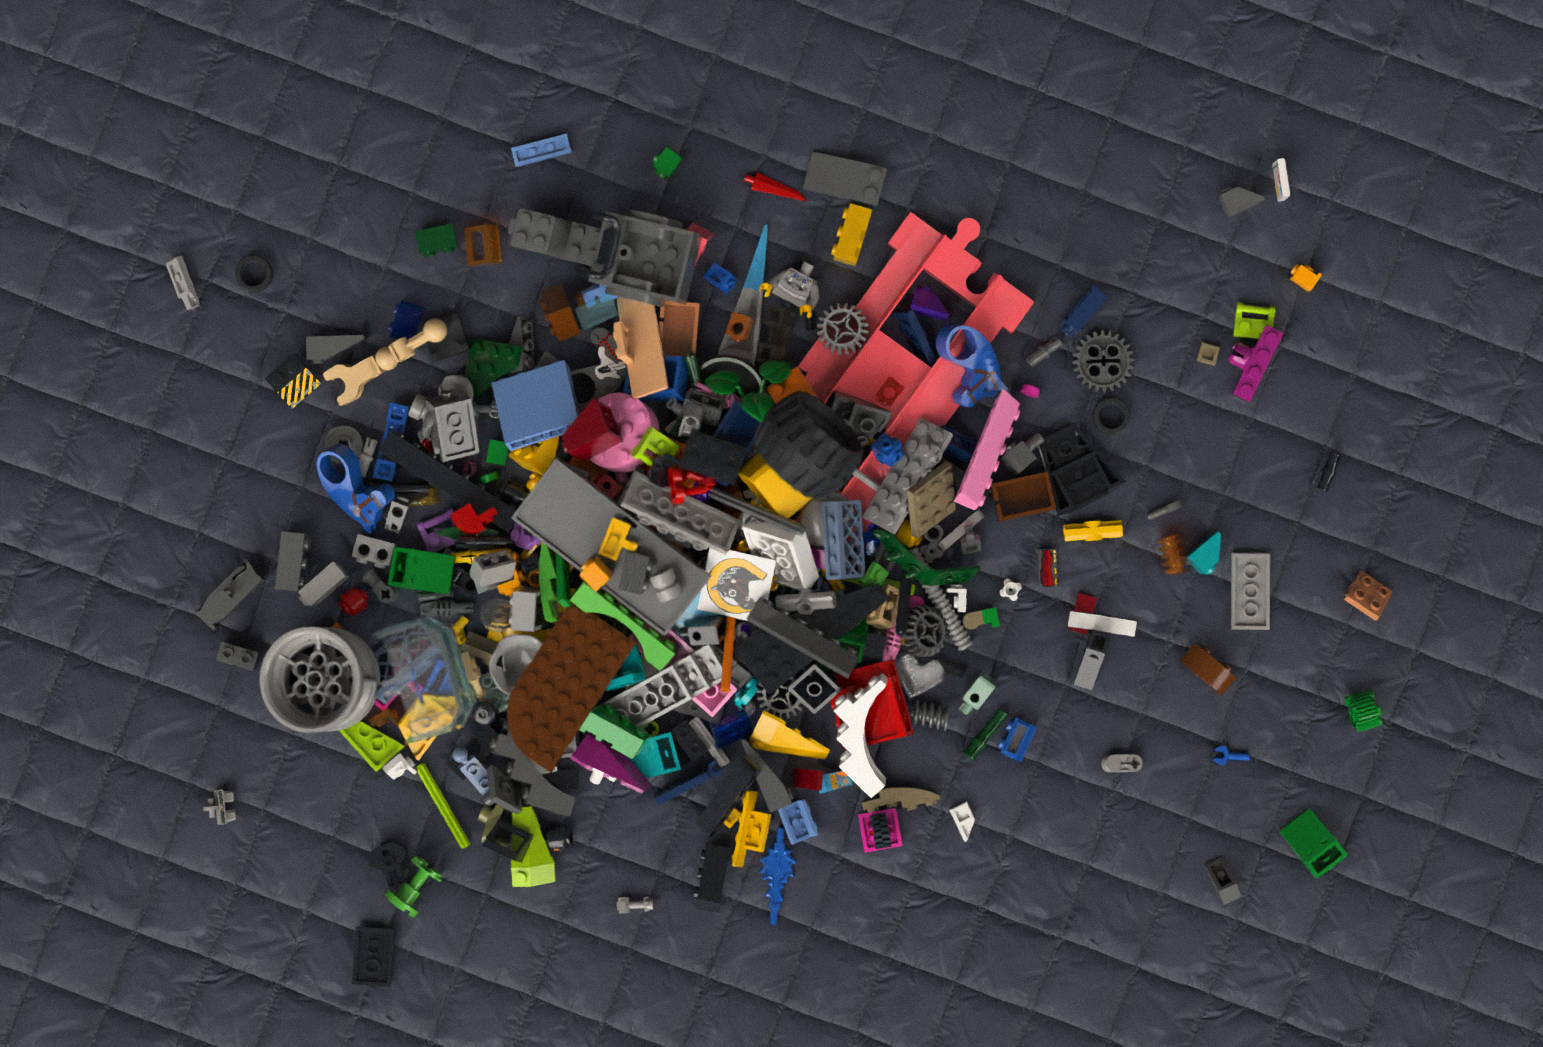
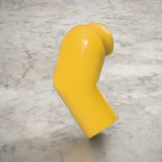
(459, 631)

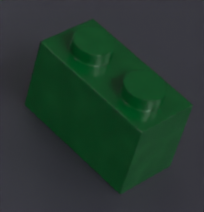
(436, 240)

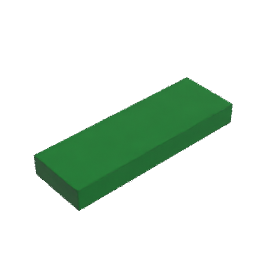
(563, 581)

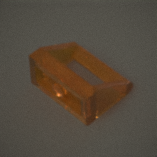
(491, 245)

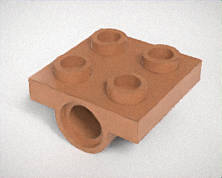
(1368, 595)

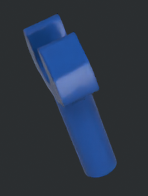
(1230, 755)

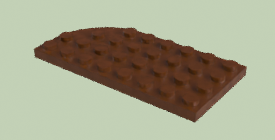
(564, 684)

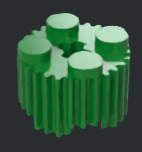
(1363, 710)

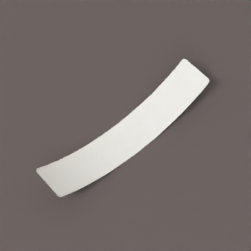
(1102, 623)

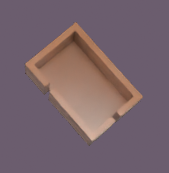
(679, 328)

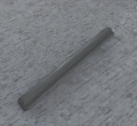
(757, 511)

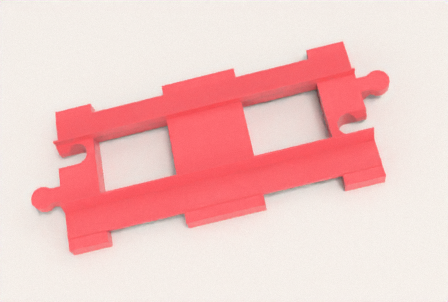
(926, 389)

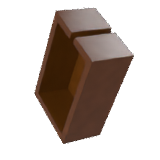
(1023, 496)

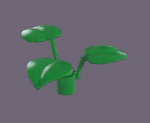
(755, 404)

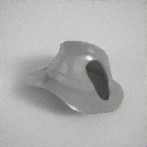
(516, 654)

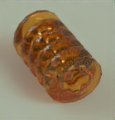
(1172, 555)

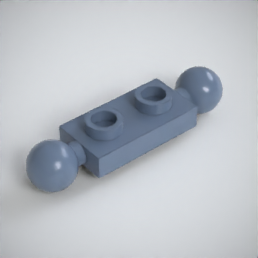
(472, 769)

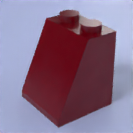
(592, 432)

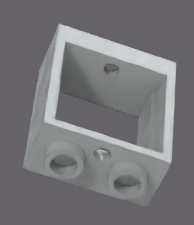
(323, 584)

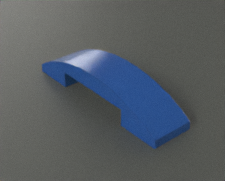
(396, 421)

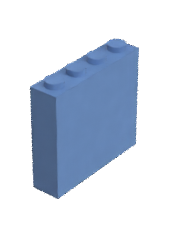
(536, 404)

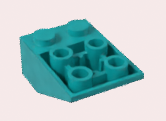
(658, 756)

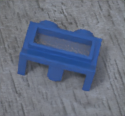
(1017, 739)

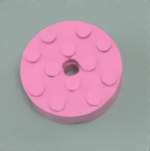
(633, 420)

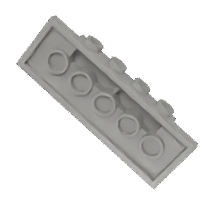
(920, 457)
(688, 521)

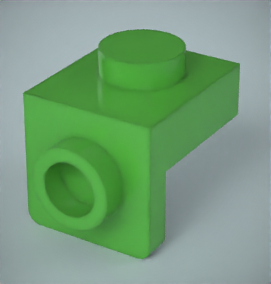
(874, 575)

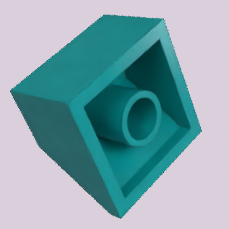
(1206, 554)

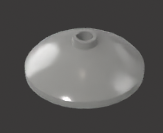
(813, 521)

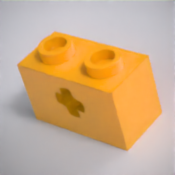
(595, 572)

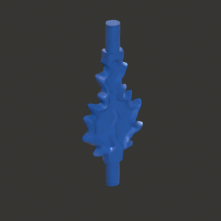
(776, 868)

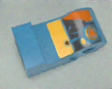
(834, 781)

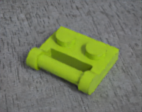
(1252, 327)
(656, 443)

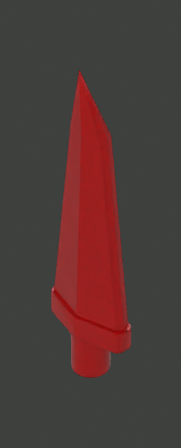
(768, 185)

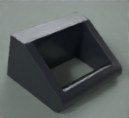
(518, 856)

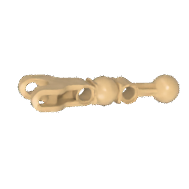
(385, 359)

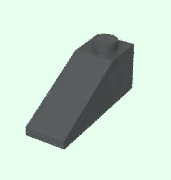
(327, 347)

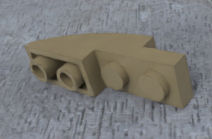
(908, 796)

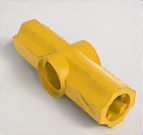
(1093, 530)

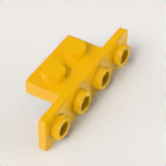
(752, 830)

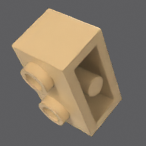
(886, 614)

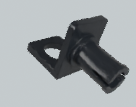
(659, 469)

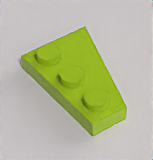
(372, 744)

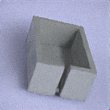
(525, 614)

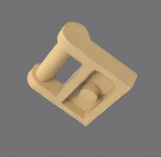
(473, 674)

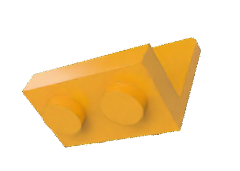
(520, 578)

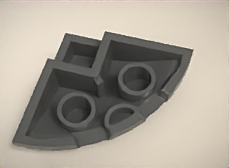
(860, 415)

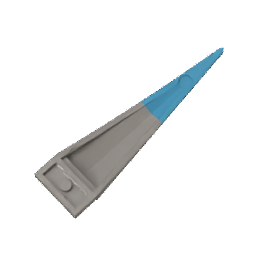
(750, 305)

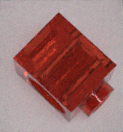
(893, 384)

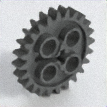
(1102, 344)

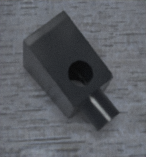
(705, 630)

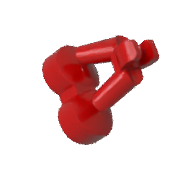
(677, 489)

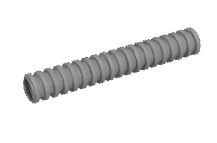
(942, 605)

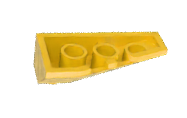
(774, 736)

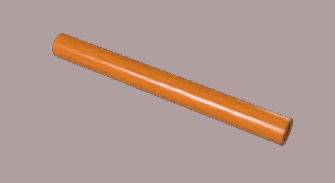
(728, 654)

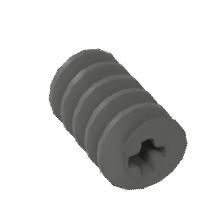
(929, 714)

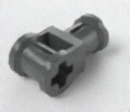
(381, 587)

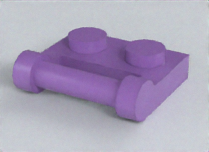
(433, 541)

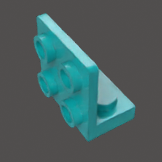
(629, 672)

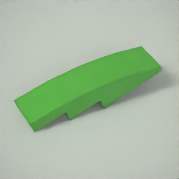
(547, 582)

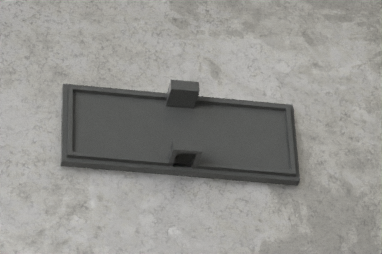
(573, 521)

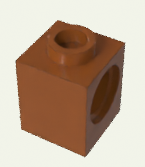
(736, 319)

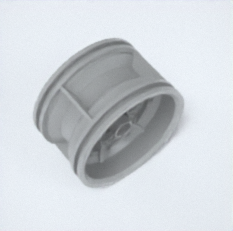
(287, 656)

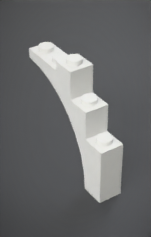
(851, 734)

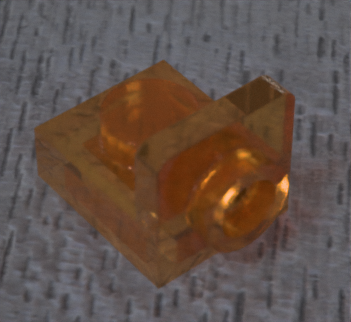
(381, 718)

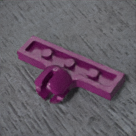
(1254, 361)

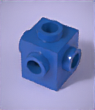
(887, 450)

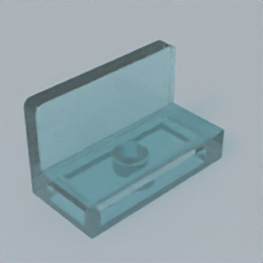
(596, 311)

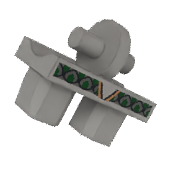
(222, 815)

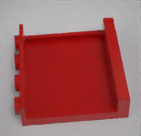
(888, 712)

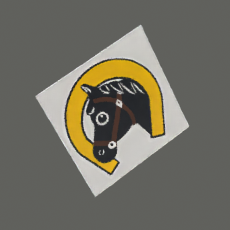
(735, 583)

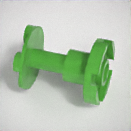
(410, 891)

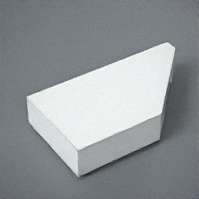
(963, 818)

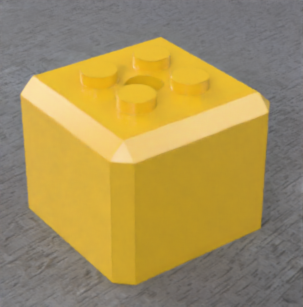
(770, 488)

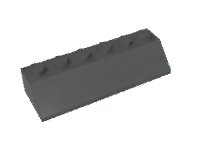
(802, 638)

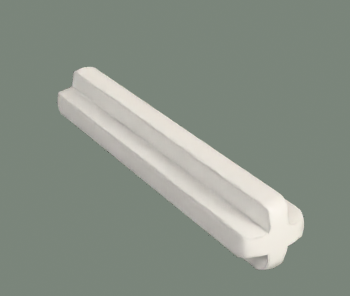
(709, 741)

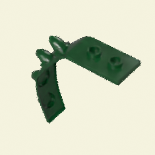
(917, 568)

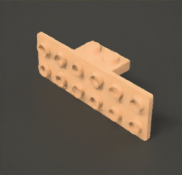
(640, 347)

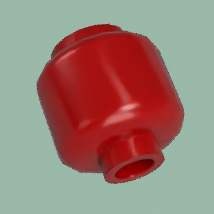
(353, 601)

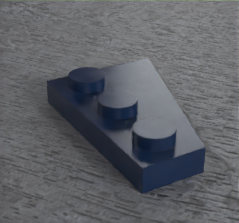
(911, 327)

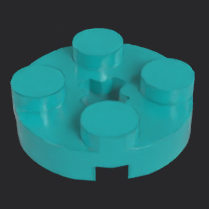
(745, 694)

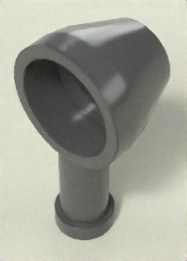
(434, 596)

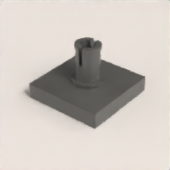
(503, 790)

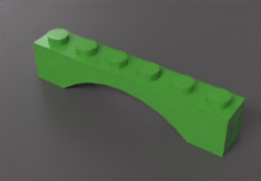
(655, 648)

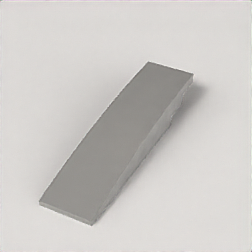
(669, 687)

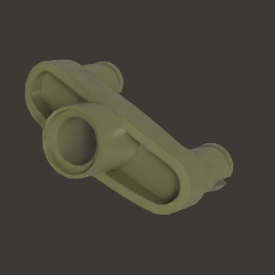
(490, 817)

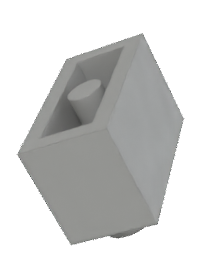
(492, 568)

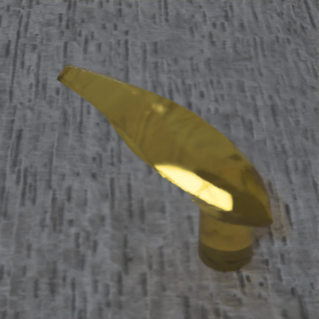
(431, 500)

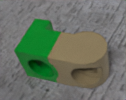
(974, 619)

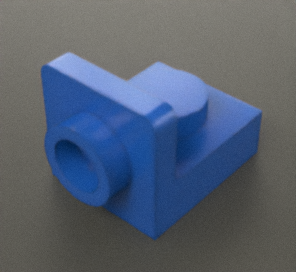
(720, 278)

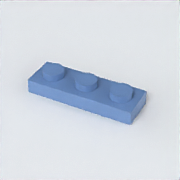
(541, 150)

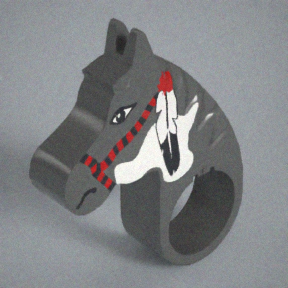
(610, 372)

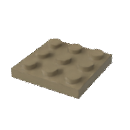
(931, 499)

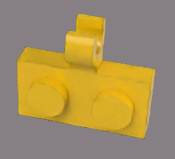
(616, 539)

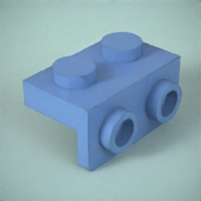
(798, 821)

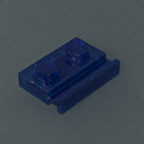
(731, 729)

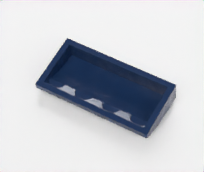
(737, 428)

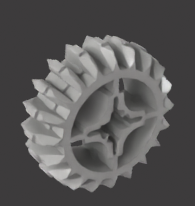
(839, 336)
(767, 702)

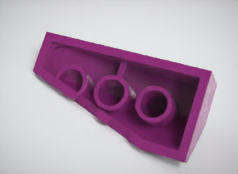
(612, 763)

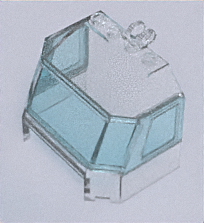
(428, 676)

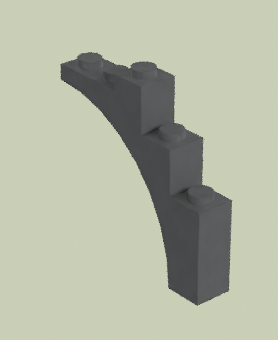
(539, 791)

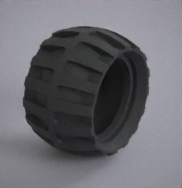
(808, 445)

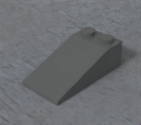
(845, 179)
(772, 787)

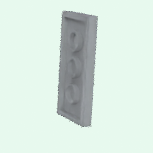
(1250, 591)

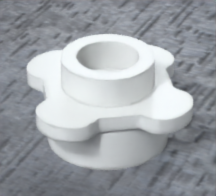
(1015, 589)

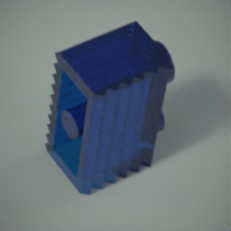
(406, 321)

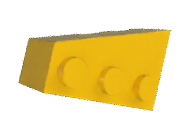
(851, 234)

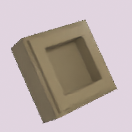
(1208, 353)

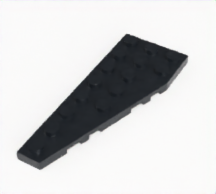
(777, 661)

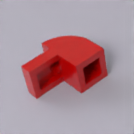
(468, 521)

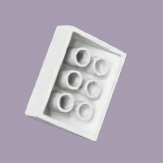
(792, 554)

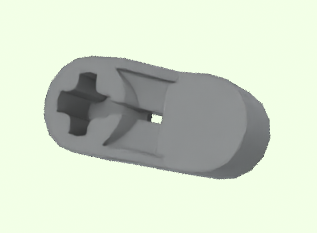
(1130, 762)

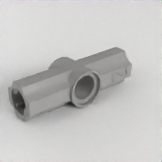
(806, 601)

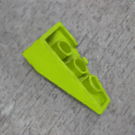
(538, 864)

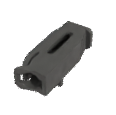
(229, 594)

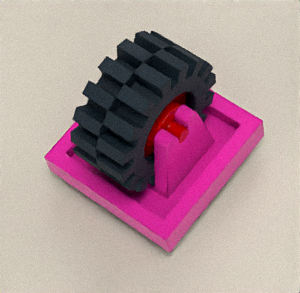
(880, 830)

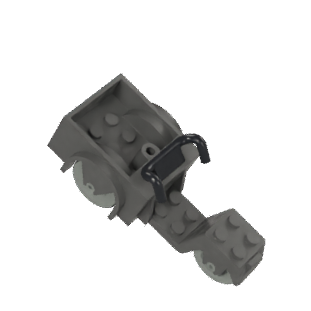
(631, 253)

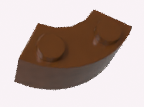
(1208, 669)

